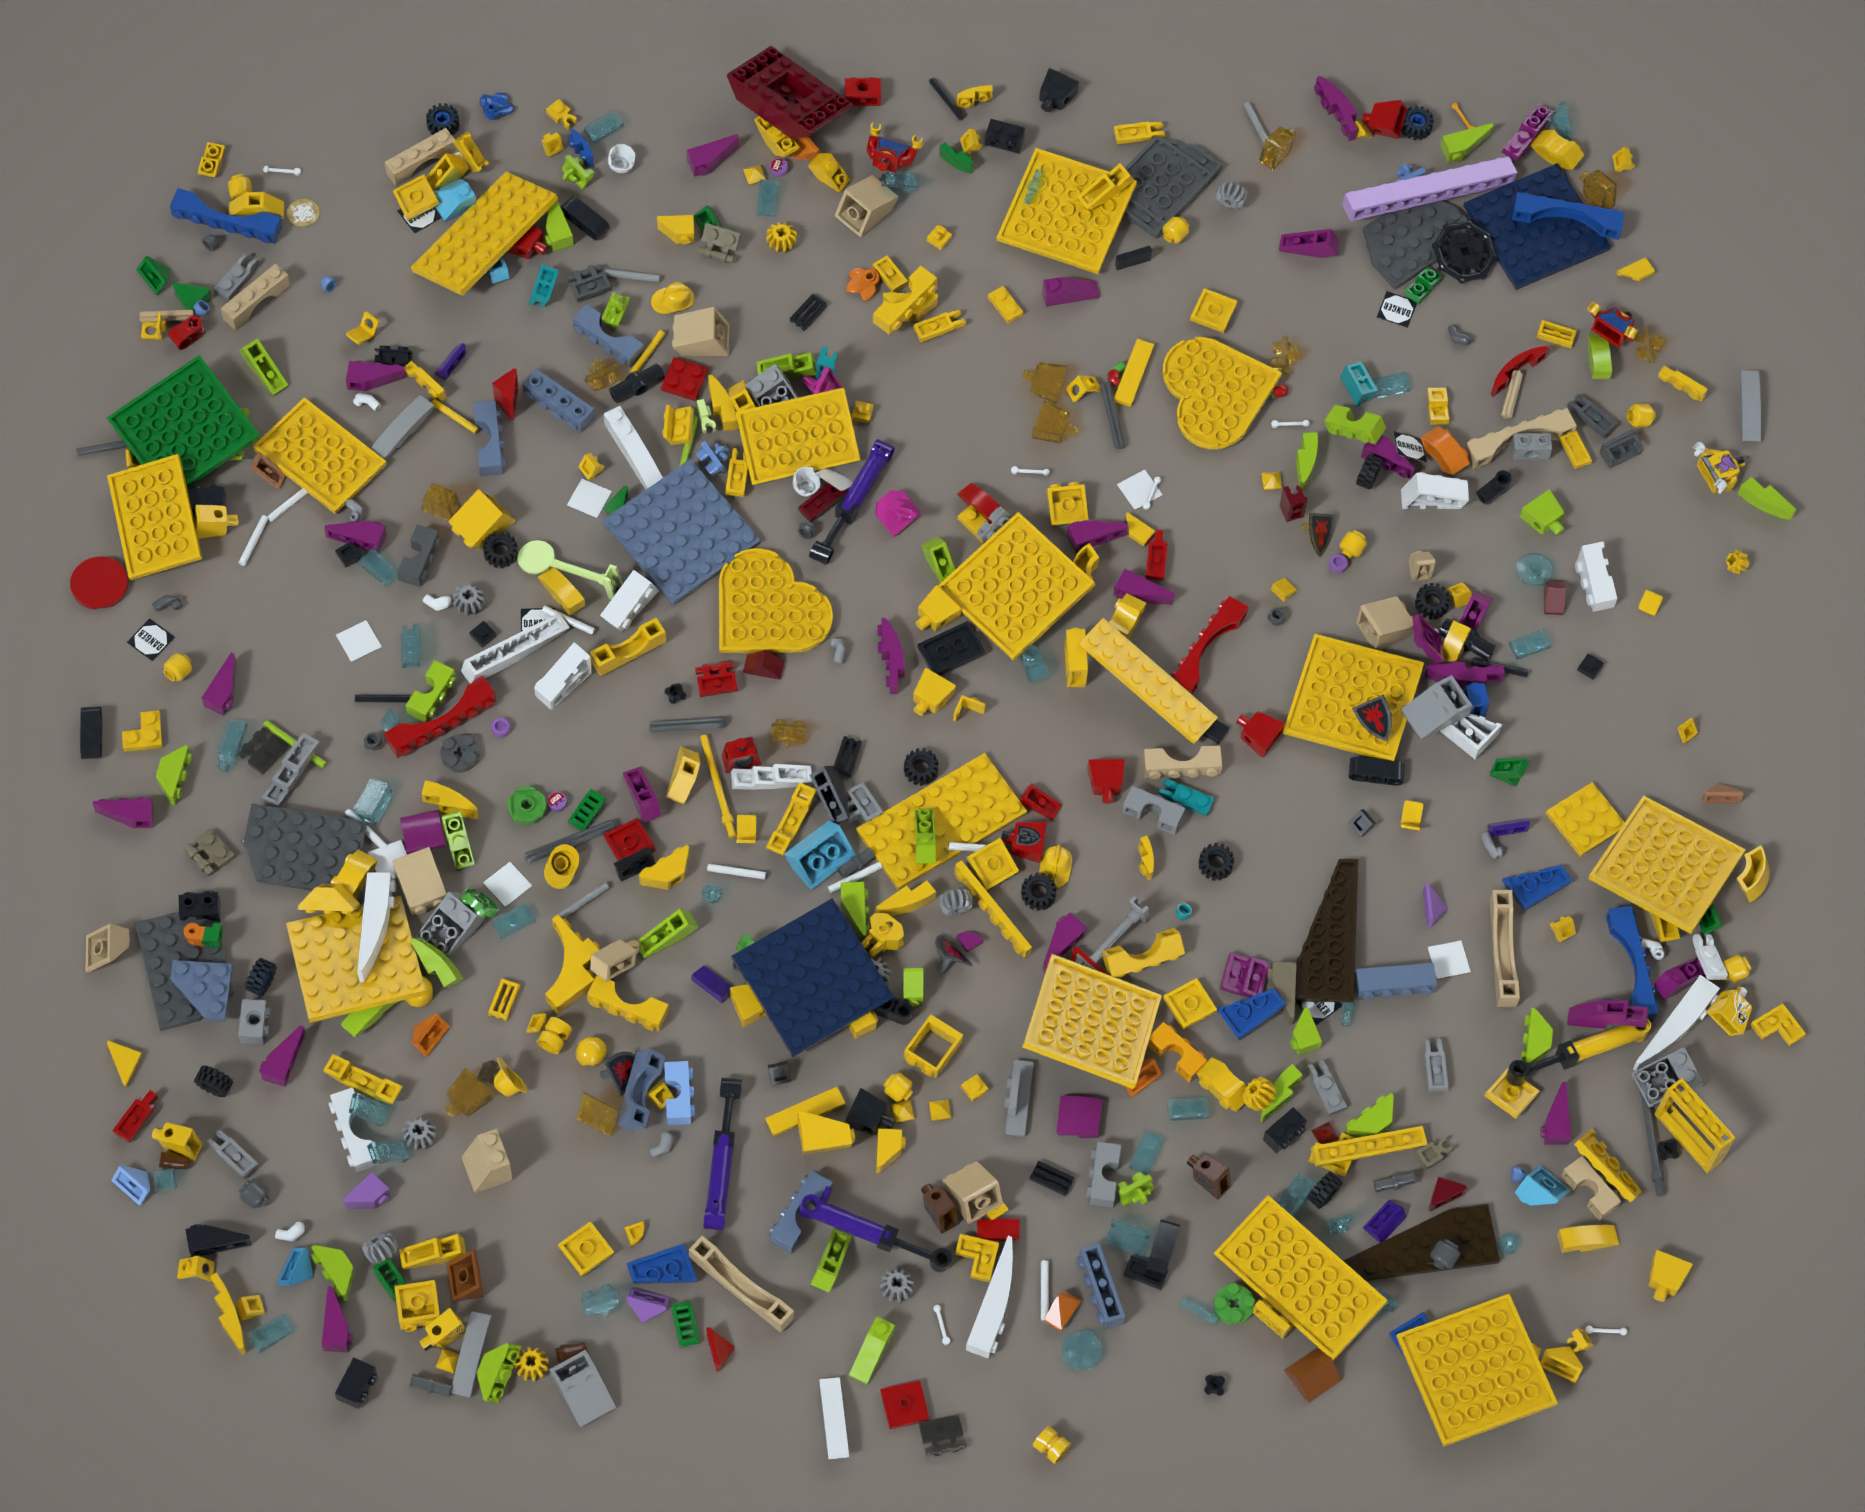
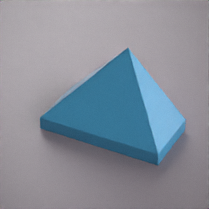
(297, 1268)

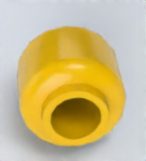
(239, 185)
(1175, 230)
(1641, 415)
(1353, 544)
(177, 667)
(1737, 968)
(898, 1087)

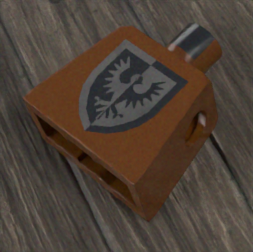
(1210, 1175)
(940, 1208)

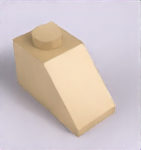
(1421, 566)

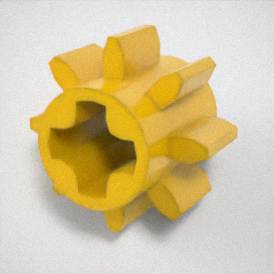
(1737, 562)

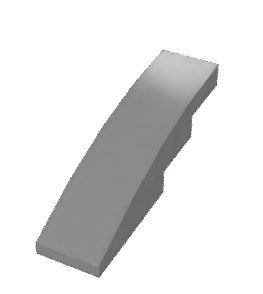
(1750, 406)
(402, 427)
(290, 771)
(471, 1354)

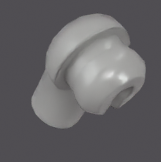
(840, 649)
(1490, 847)

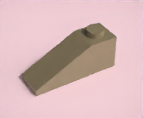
(1284, 981)

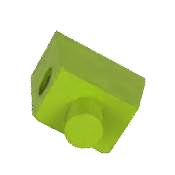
(1544, 514)

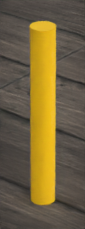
(648, 351)
(458, 418)

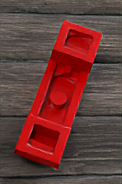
(1531, 356)
(979, 500)

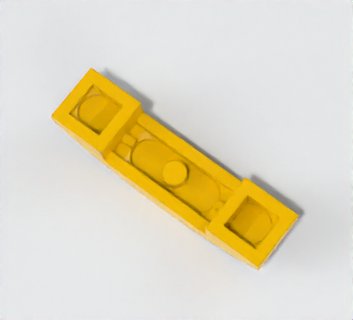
(792, 819)
(362, 1081)

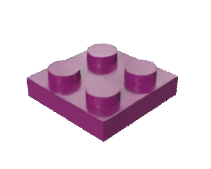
(1427, 638)

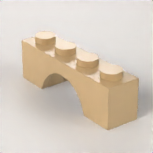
(405, 163)
(239, 308)
(1159, 764)

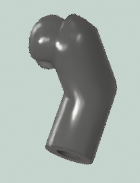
(1458, 337)
(167, 600)

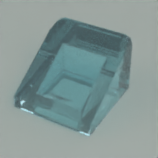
(389, 720)
(1391, 1305)

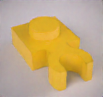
(560, 112)

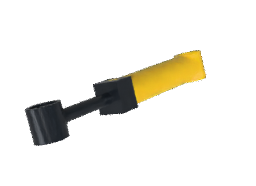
(1570, 1053)

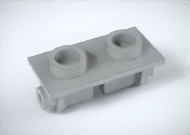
(998, 518)

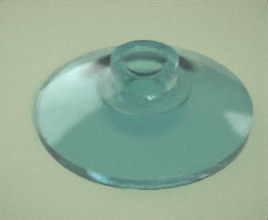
(1534, 563)

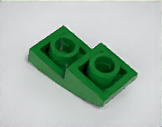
(958, 160)
(1422, 285)

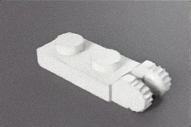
(1709, 957)

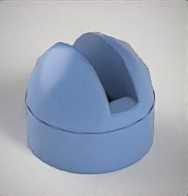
(328, 283)
(201, 308)
(1517, 1174)

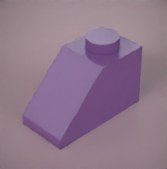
(367, 1194)

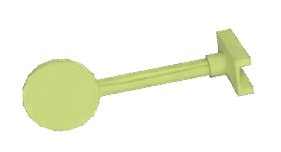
(539, 556)

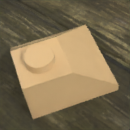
(105, 945)

